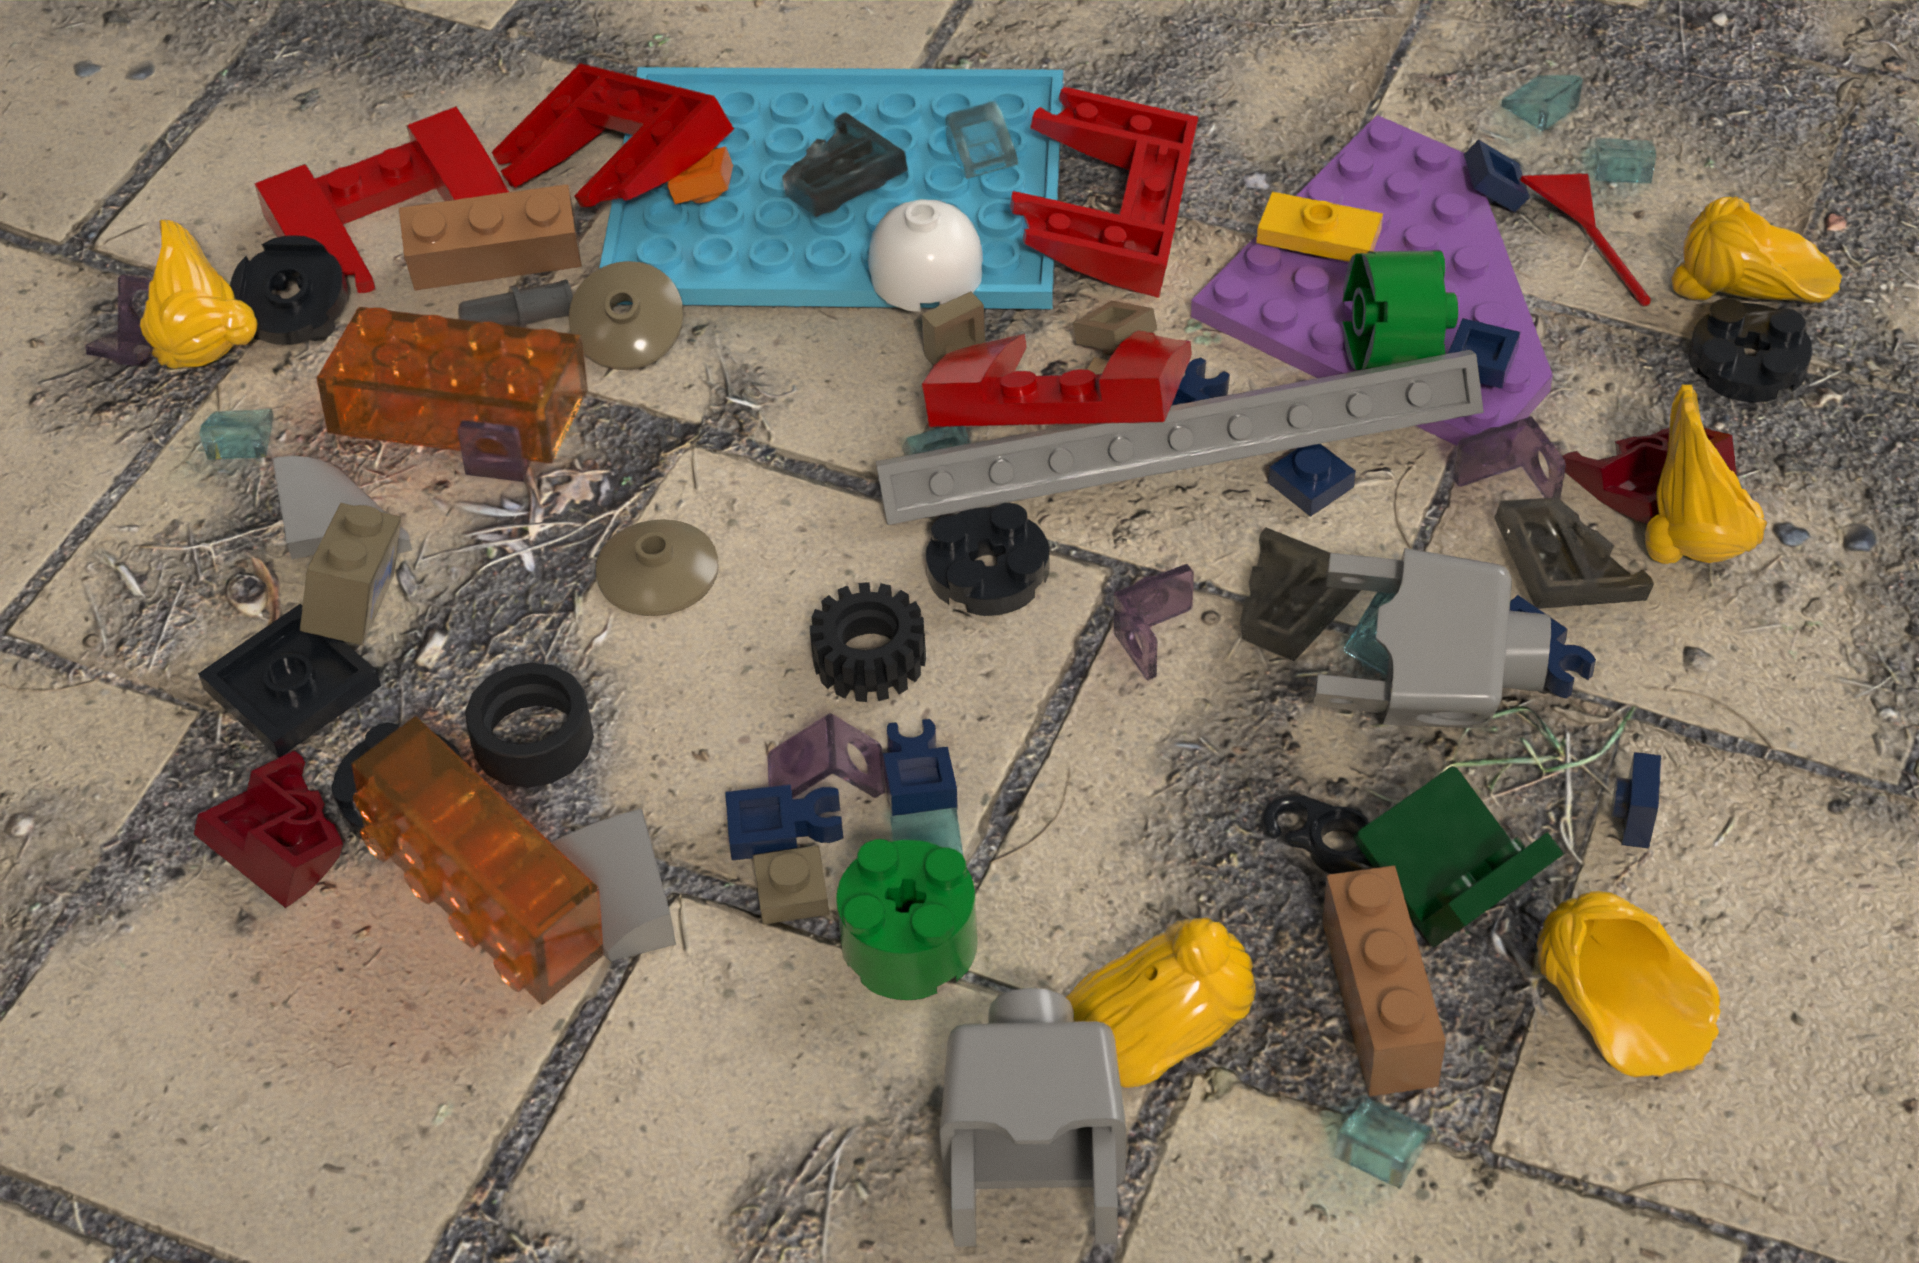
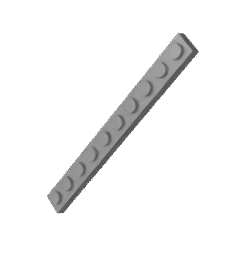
(1190, 437)

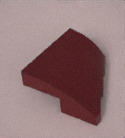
(1632, 476)
(274, 831)

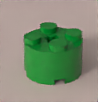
(1397, 307)
(907, 917)

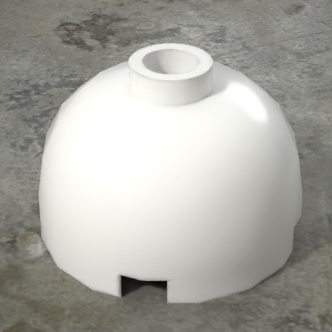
(924, 254)

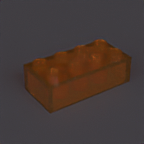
(424, 374)
(478, 861)

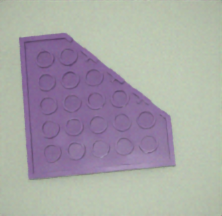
(1294, 299)

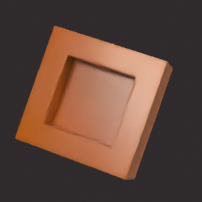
(704, 179)

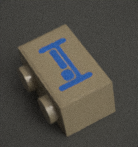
(350, 573)

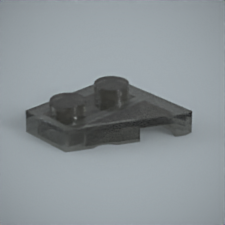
(843, 168)
(1563, 558)
(1289, 596)

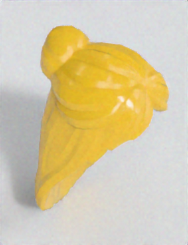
(1747, 257)
(191, 307)
(1698, 497)
(1629, 985)
(1168, 997)

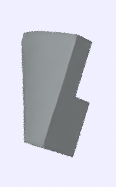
(309, 498)
(632, 899)

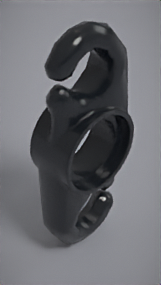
(1319, 820)

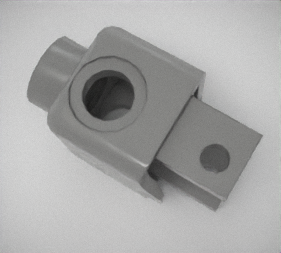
(1445, 640)
(1032, 1108)

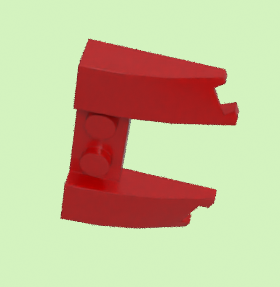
(667, 123)
(440, 156)
(1114, 248)
(983, 388)

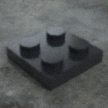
(288, 682)

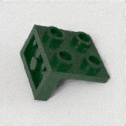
(1451, 854)

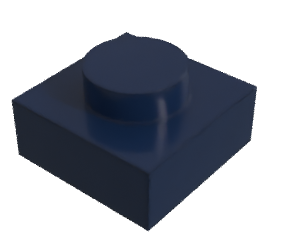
(1496, 176)
(1493, 347)
(1311, 477)
(1638, 799)

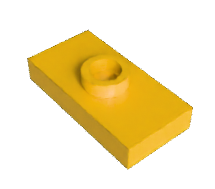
(1318, 227)

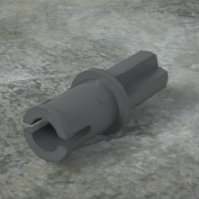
(520, 305)

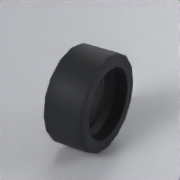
(520, 688)

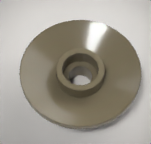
(629, 338)
(657, 567)

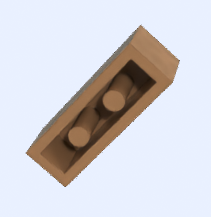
(490, 237)
(1383, 981)

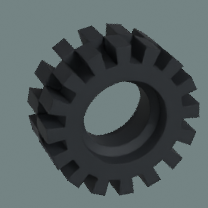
(874, 668)

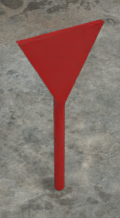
(1574, 197)

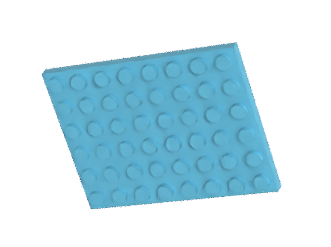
(771, 252)

